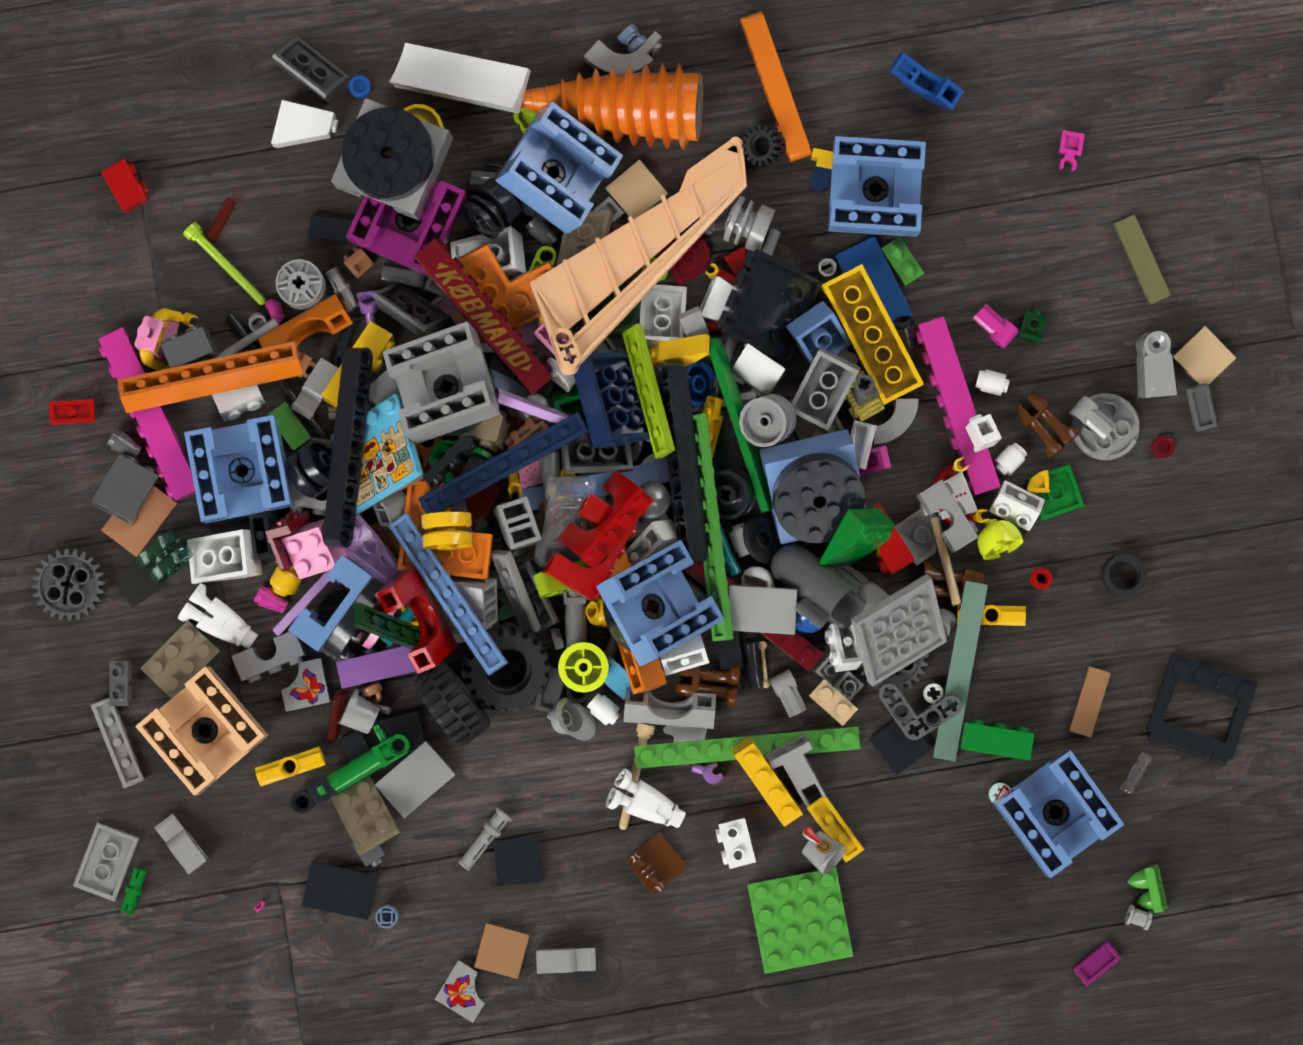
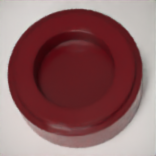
(1162, 447)

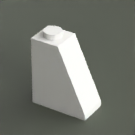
(302, 124)

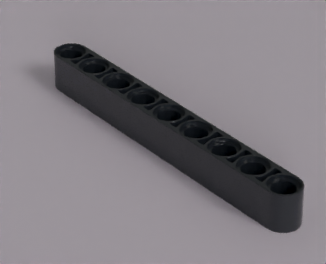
(347, 447)
(683, 461)

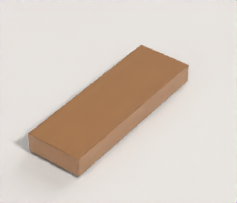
(1089, 701)

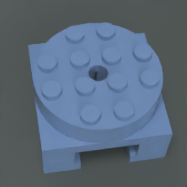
(215, 465)

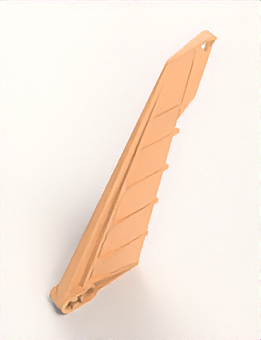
(594, 273)

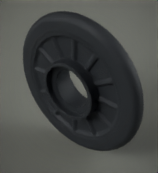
(752, 529)

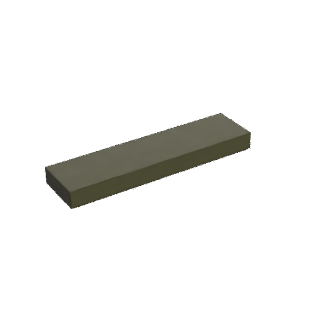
(1142, 259)

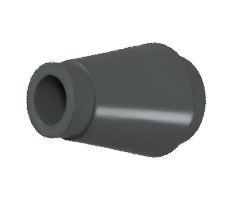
(541, 231)
(123, 444)

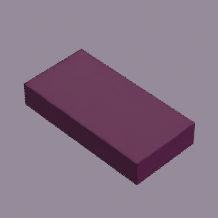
(1096, 963)

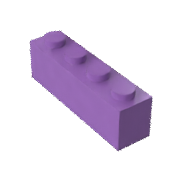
(374, 666)

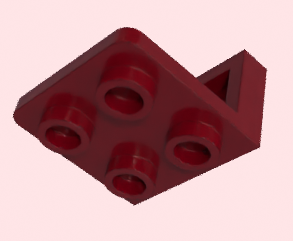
(282, 527)

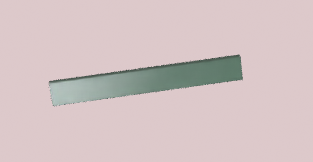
(961, 667)

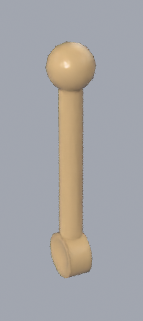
(762, 646)

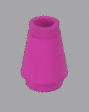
(269, 599)

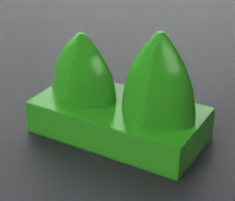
(902, 261)
(1150, 879)

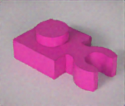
(1071, 146)

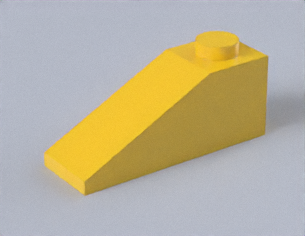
(680, 350)

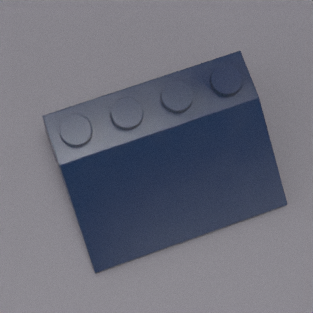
(610, 400)

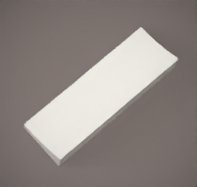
(461, 78)

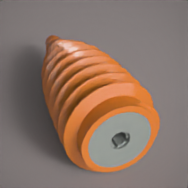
(630, 104)

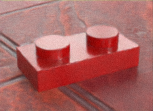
(72, 412)

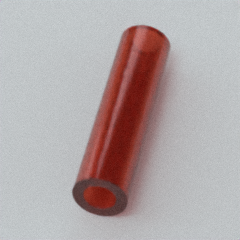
(221, 219)
(335, 717)

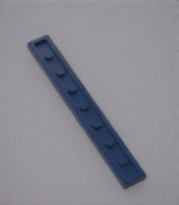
(504, 464)

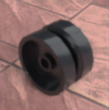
(310, 468)
(734, 493)

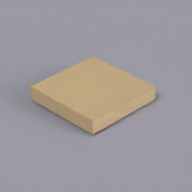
(636, 190)
(1204, 357)

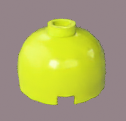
(997, 538)

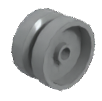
(767, 420)

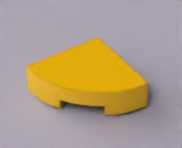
(1039, 483)

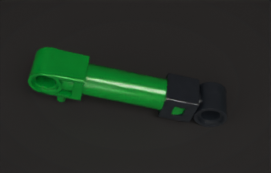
(353, 771)

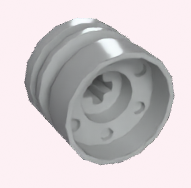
(748, 224)
(308, 294)

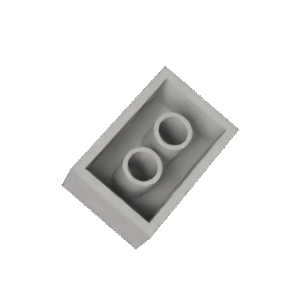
(824, 388)

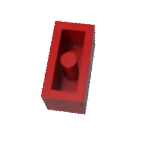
(125, 185)

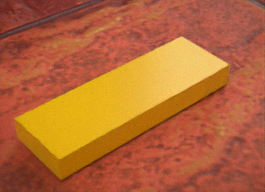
(834, 826)

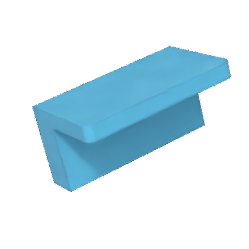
(617, 678)

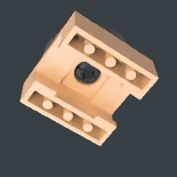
(178, 737)

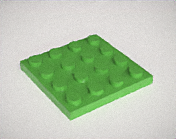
(800, 920)

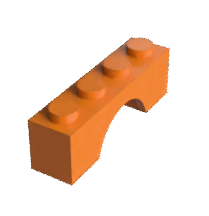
(324, 317)

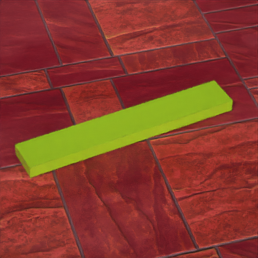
(648, 391)

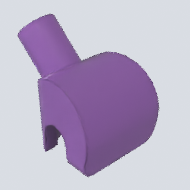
(367, 305)
(707, 772)

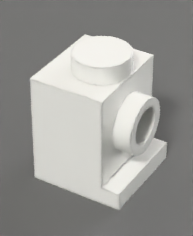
(983, 432)

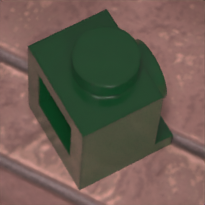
(1029, 334)
(506, 611)

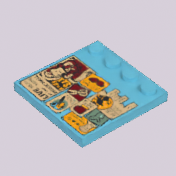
(387, 455)

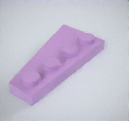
(371, 552)

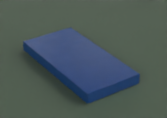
(876, 266)

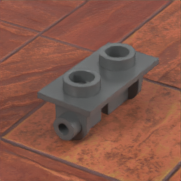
(119, 683)

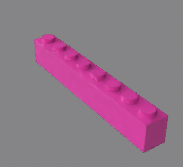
(956, 402)
(152, 422)

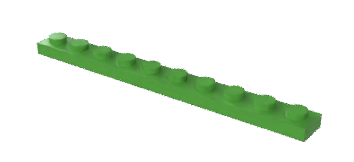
(715, 564)
(721, 749)

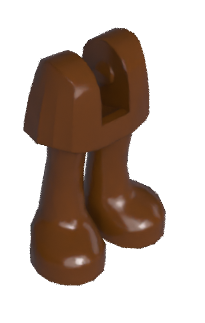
(1065, 433)
(960, 577)
(729, 694)

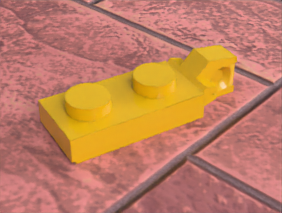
(713, 410)

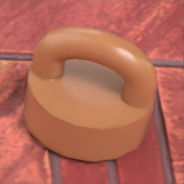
(370, 689)

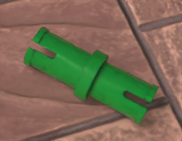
(133, 890)

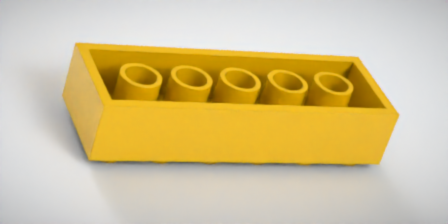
(872, 334)

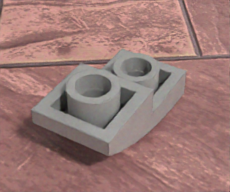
(842, 681)

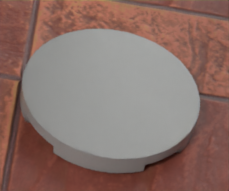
(1120, 439)

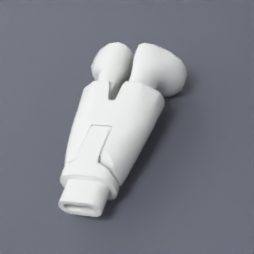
(218, 619)
(646, 803)

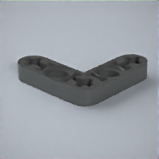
(913, 718)

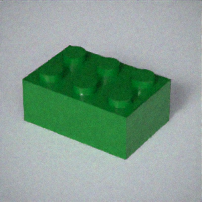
(996, 739)

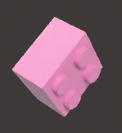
(309, 552)

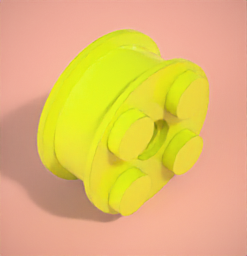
(572, 659)

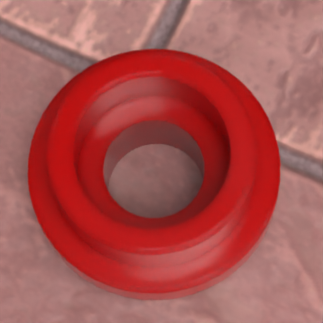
(1048, 578)

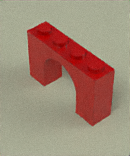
(597, 543)
(585, 579)
(435, 636)

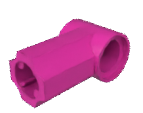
(1000, 330)

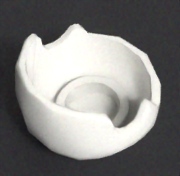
(757, 577)

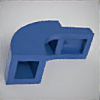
(924, 83)

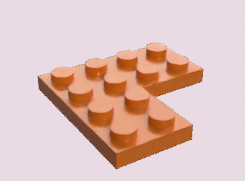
(511, 296)
(461, 562)

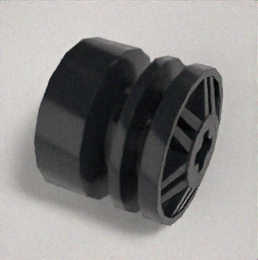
(491, 209)

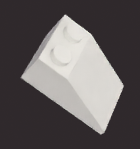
(506, 248)
(660, 313)
(757, 371)
(223, 557)

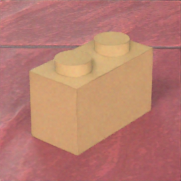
(832, 702)

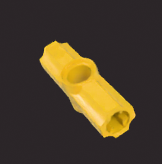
(1005, 615)
(276, 770)

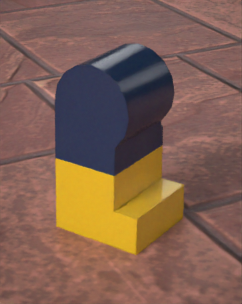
(820, 178)

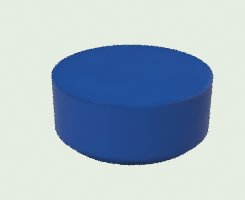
(360, 86)

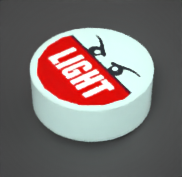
(997, 790)

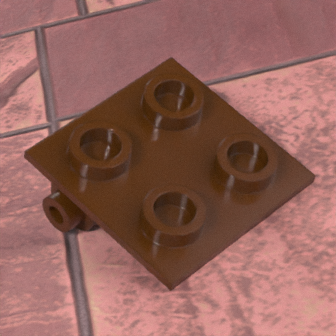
(656, 863)

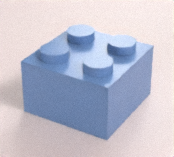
(816, 330)

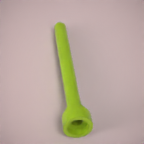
(195, 234)

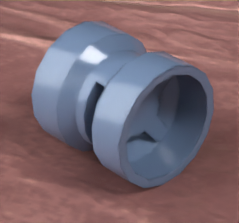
(632, 38)
(387, 916)

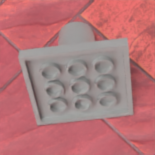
(897, 627)

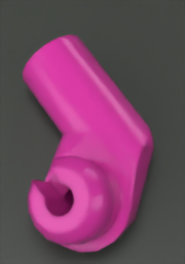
(275, 310)

